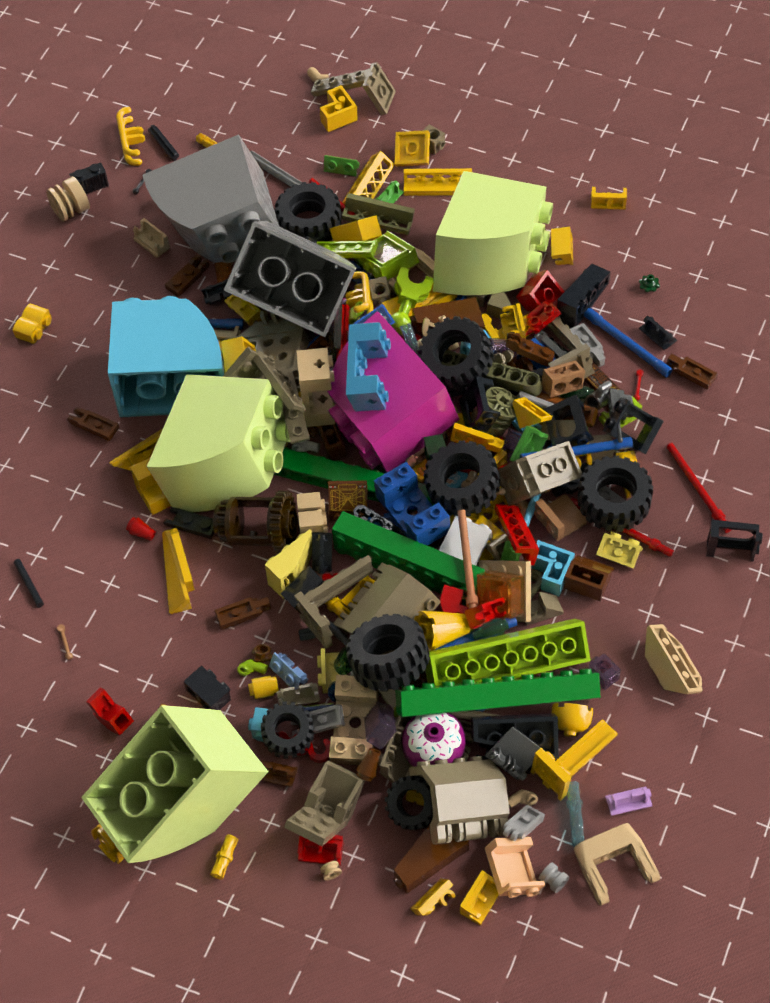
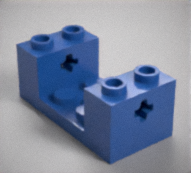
(399, 494)

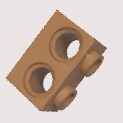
(563, 378)

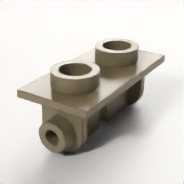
(304, 695)

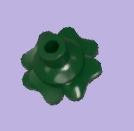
(649, 283)

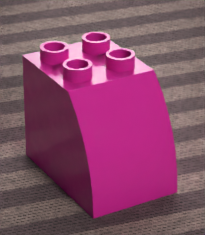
(415, 407)

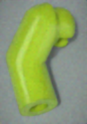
(250, 666)

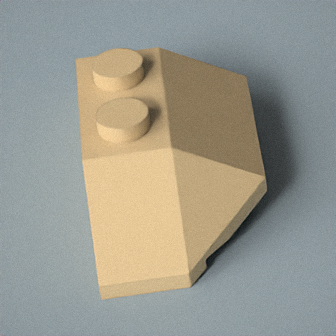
(671, 662)

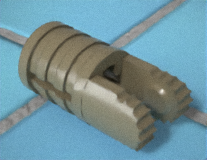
(503, 358)

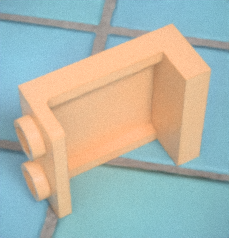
(512, 867)

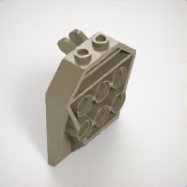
(277, 338)

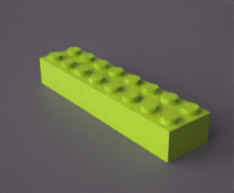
(511, 654)

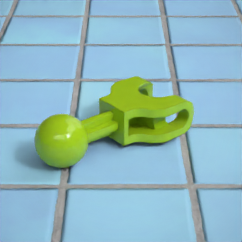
(408, 296)

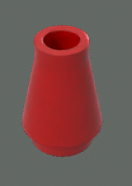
(140, 529)

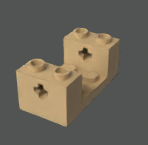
(314, 382)
(349, 743)

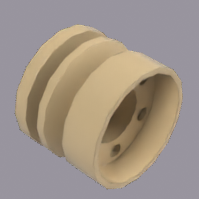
(68, 198)

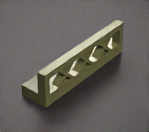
(384, 210)

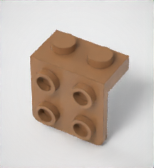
(559, 516)

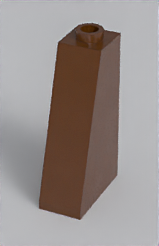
(463, 308)
(425, 860)

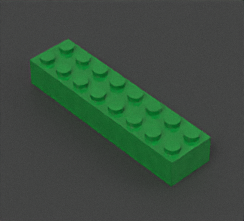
(424, 563)

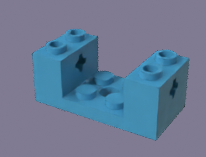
(366, 342)

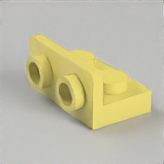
(619, 550)
(326, 663)

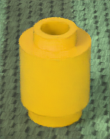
(263, 687)

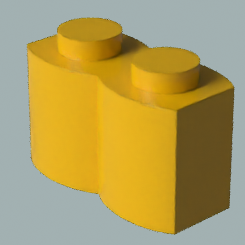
(32, 323)

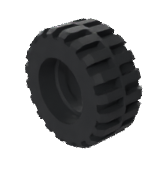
(309, 198)
(447, 334)
(457, 458)
(615, 472)
(390, 669)

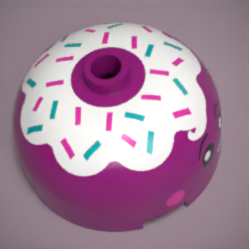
(433, 738)

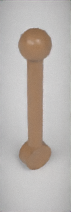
(61, 629)

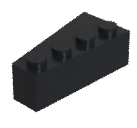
(582, 294)
(539, 728)

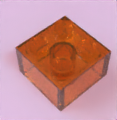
(495, 585)

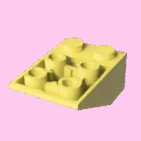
(289, 562)

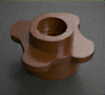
(262, 653)

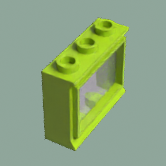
(389, 257)

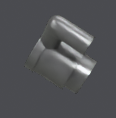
(599, 397)

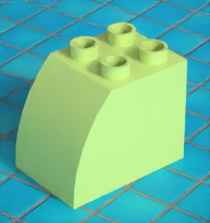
(490, 236)
(219, 442)
(173, 782)

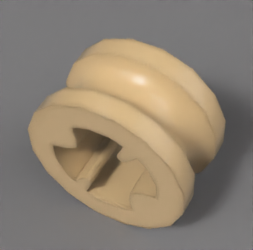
(331, 870)

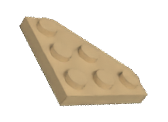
(515, 567)

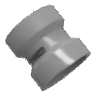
(554, 877)

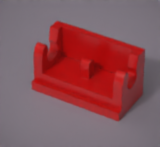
(483, 613)
(315, 853)

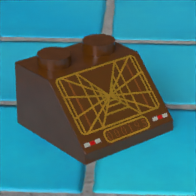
(346, 496)

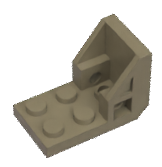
(539, 473)
(327, 804)

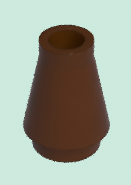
(368, 766)

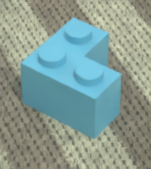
(554, 564)

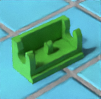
(530, 441)

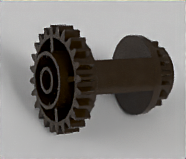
(281, 521)

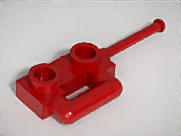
(539, 322)

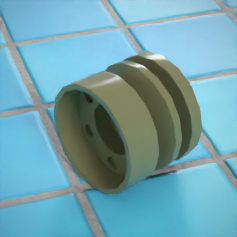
(499, 400)

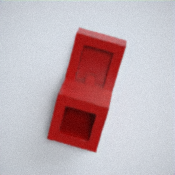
(451, 600)
(108, 712)

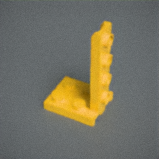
(558, 773)

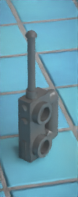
(613, 396)

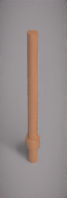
(471, 599)

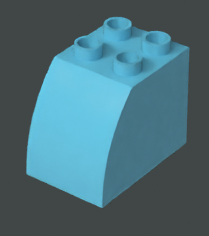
(155, 349)

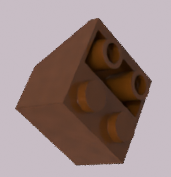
(587, 577)

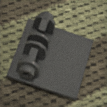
(513, 753)

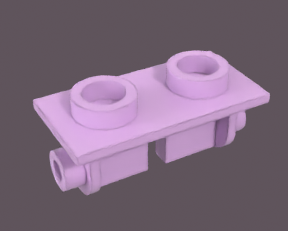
(629, 800)

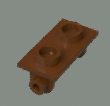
(279, 773)

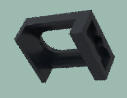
(475, 396)
(563, 409)
(648, 432)
(714, 540)

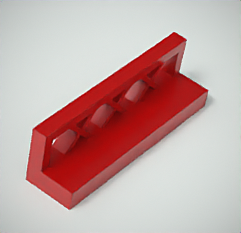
(517, 531)

